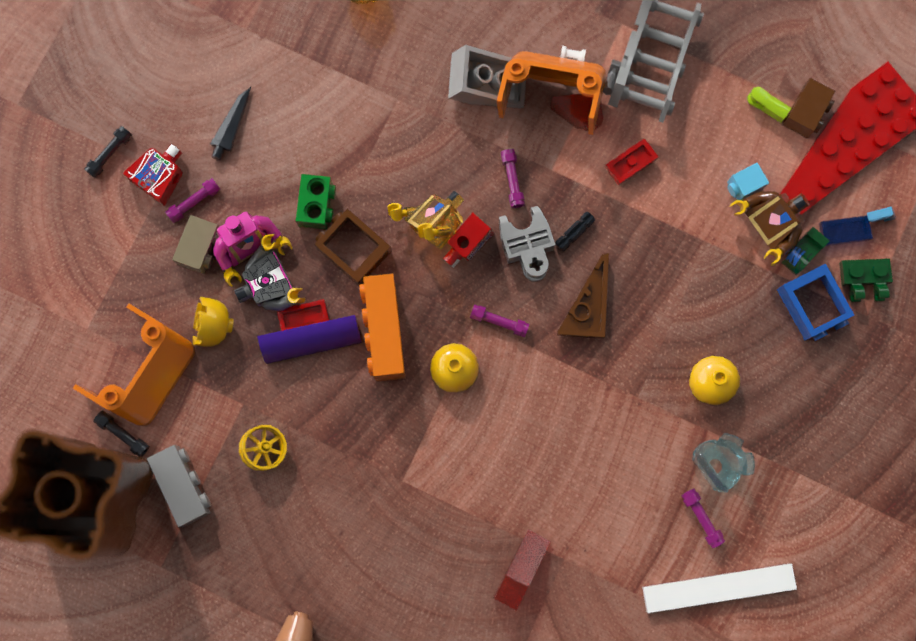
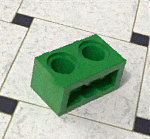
(308, 201)

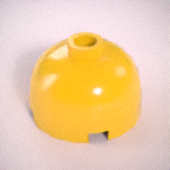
(211, 322)
(454, 368)
(714, 380)

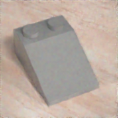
(478, 77)

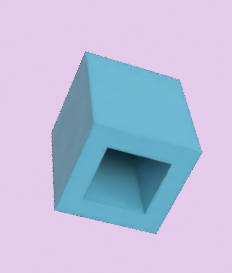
(747, 182)

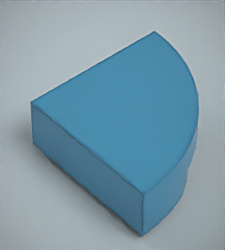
(886, 214)

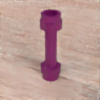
(209, 188)
(516, 197)
(478, 314)
(713, 538)

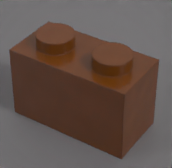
(809, 108)

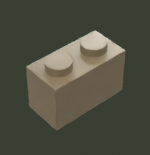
(197, 245)

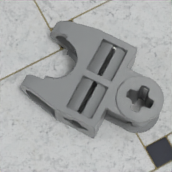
(528, 244)

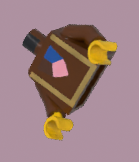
(775, 219)

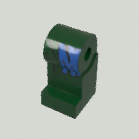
(805, 250)

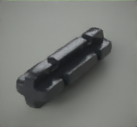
(575, 231)

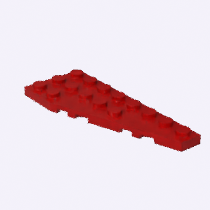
(863, 127)

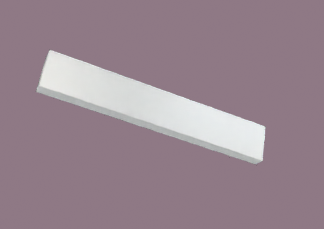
(719, 588)

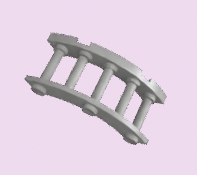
(632, 54)

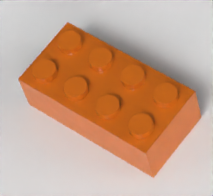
(384, 327)

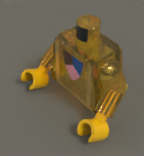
(433, 219)

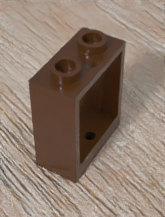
(369, 264)

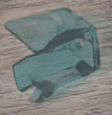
(732, 457)

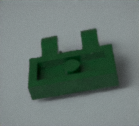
(866, 272)

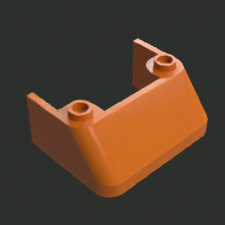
(586, 76)
(154, 378)

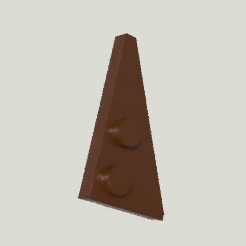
(588, 312)

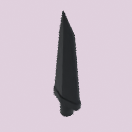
(227, 132)

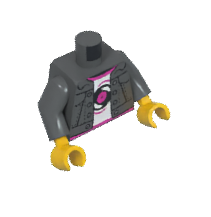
(267, 280)

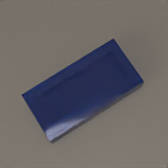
(846, 230)

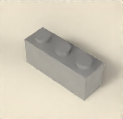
(179, 485)

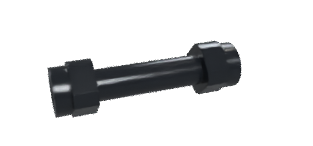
(121, 135)
(106, 421)

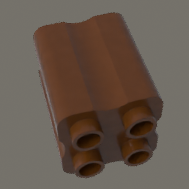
(72, 496)

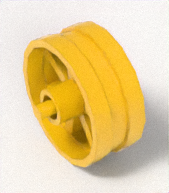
(262, 448)

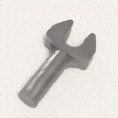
(611, 77)

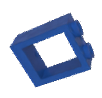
(798, 314)

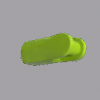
(768, 104)

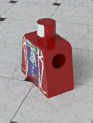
(156, 173)
(473, 230)

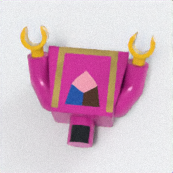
(241, 238)

